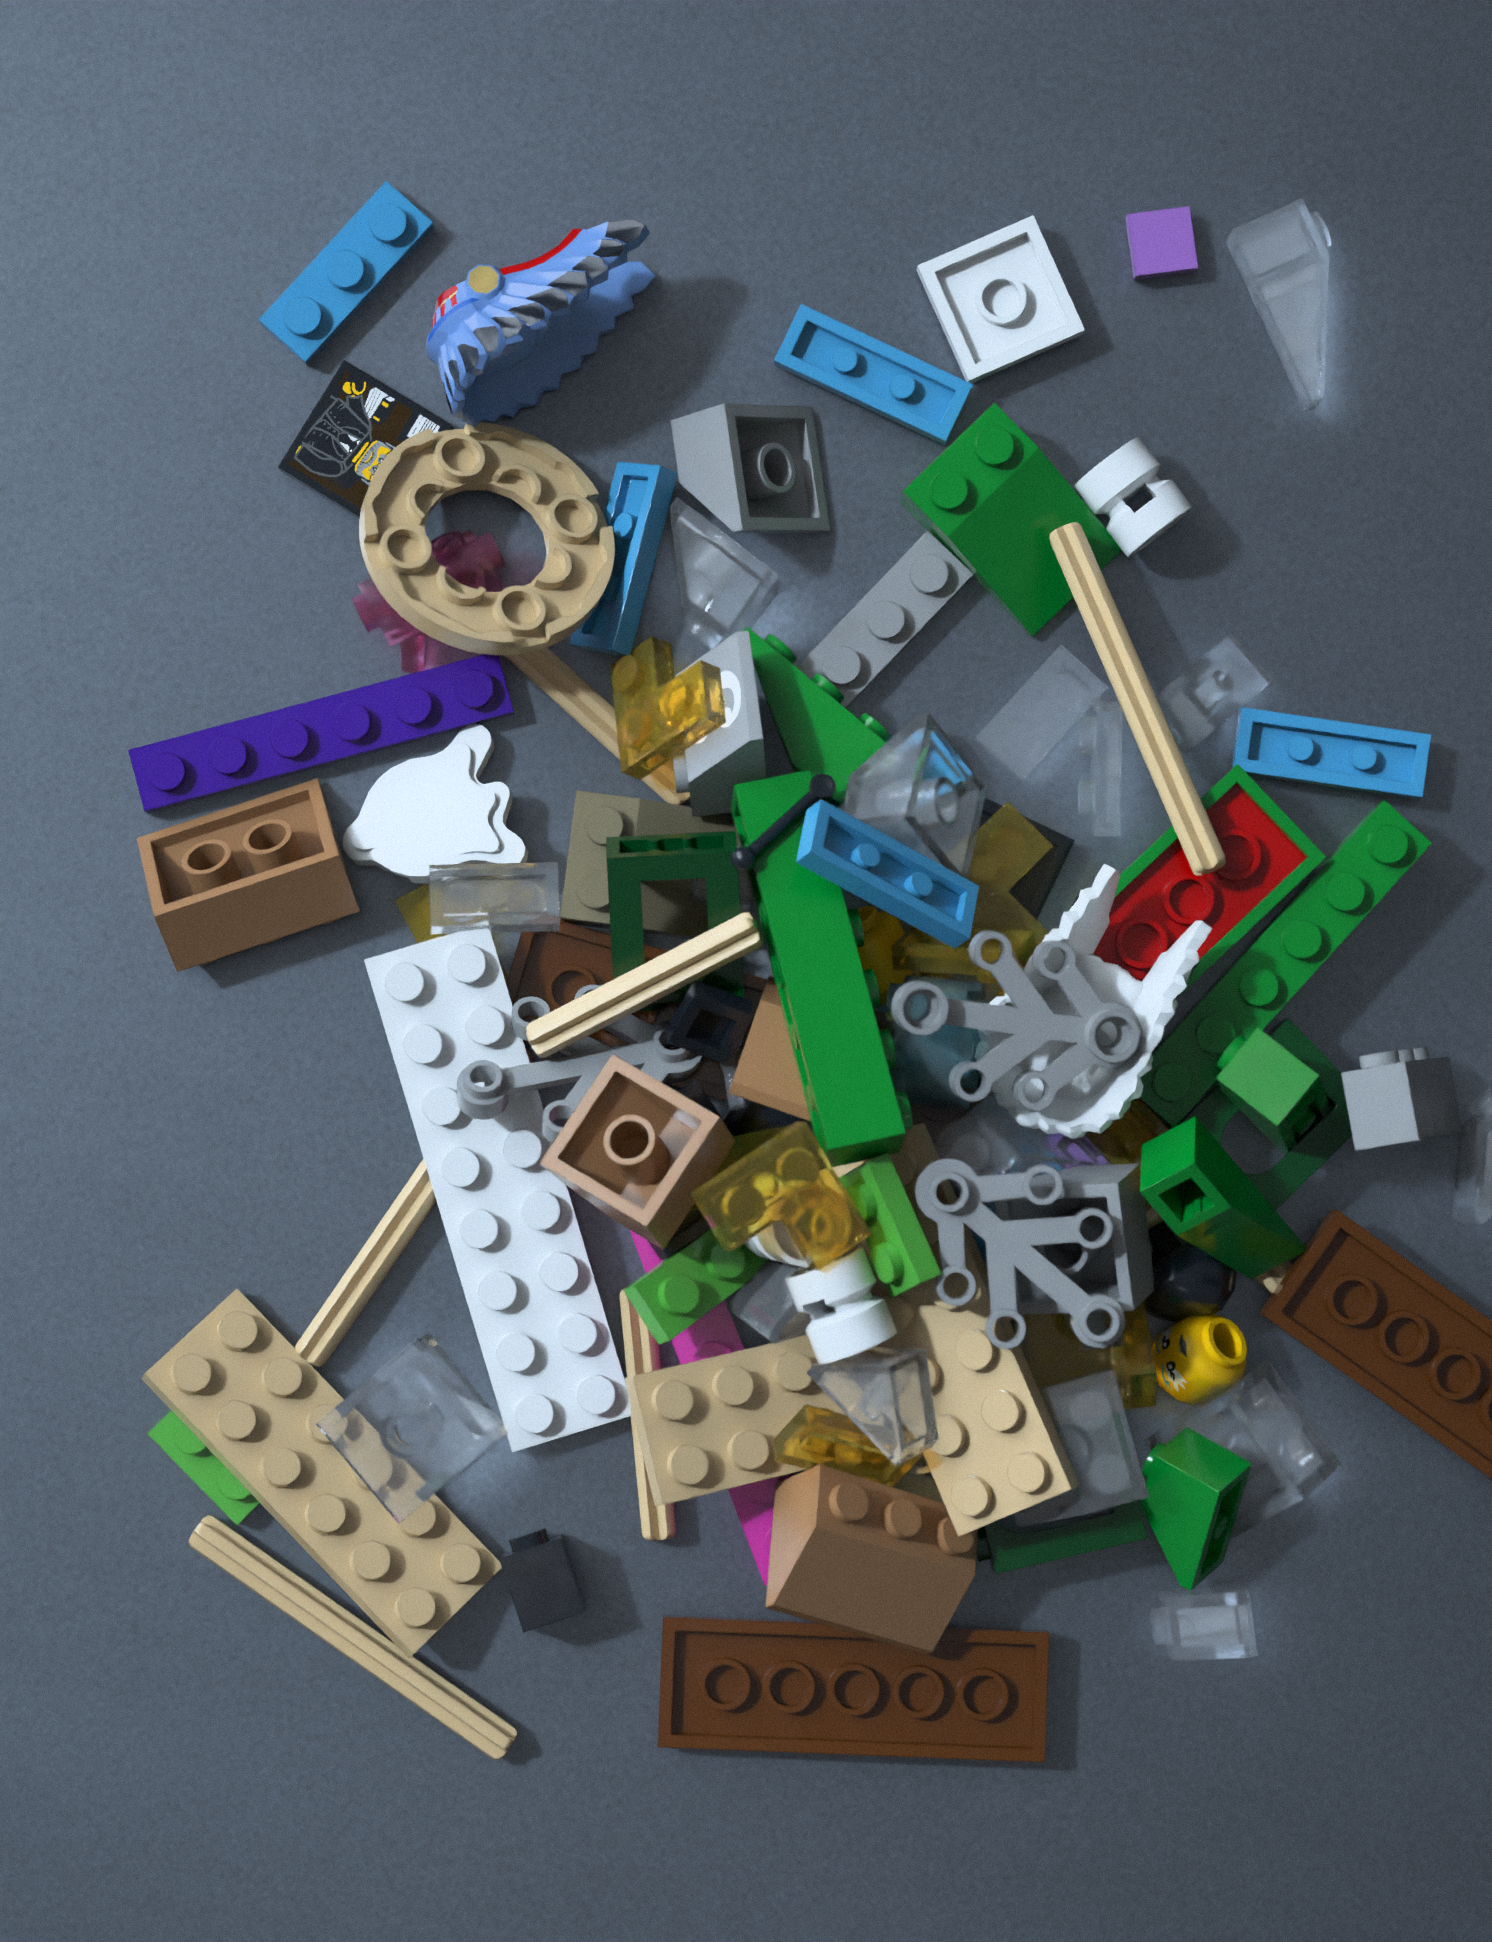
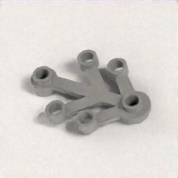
(1029, 1023)
(581, 1065)
(1011, 1245)

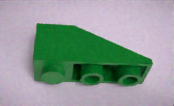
(810, 719)
(1213, 1201)

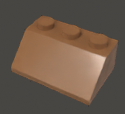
(246, 875)
(867, 1558)

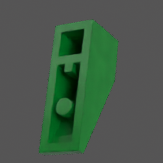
(1272, 1089)

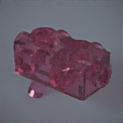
(466, 559)

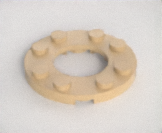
(511, 465)

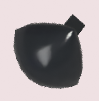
(1185, 1279)

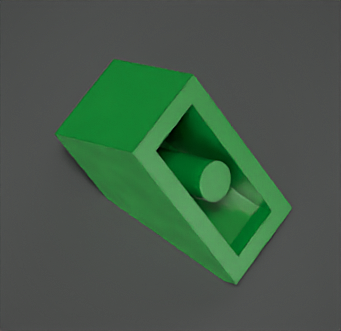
(1193, 1502)

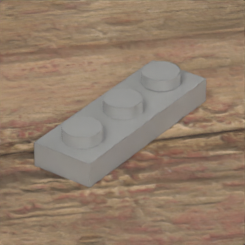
(887, 618)

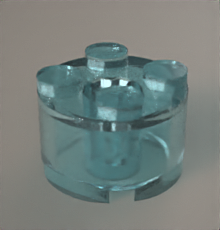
(927, 1060)

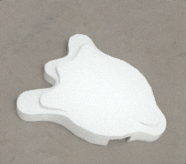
(436, 813)

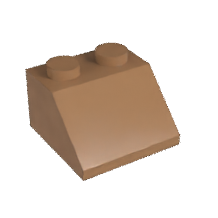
(638, 1150)

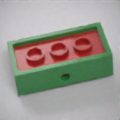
(1163, 897)

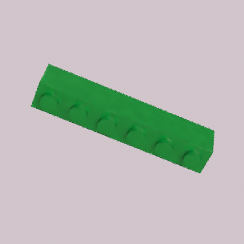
(1280, 959)
(821, 984)

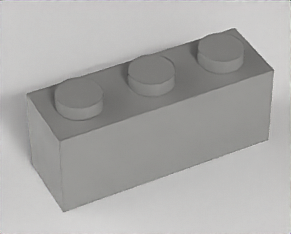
(1400, 1098)

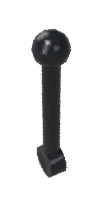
(821, 787)

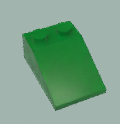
(994, 509)

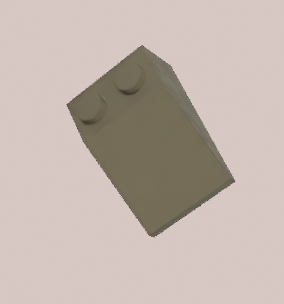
(665, 903)

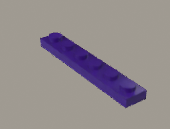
(320, 732)

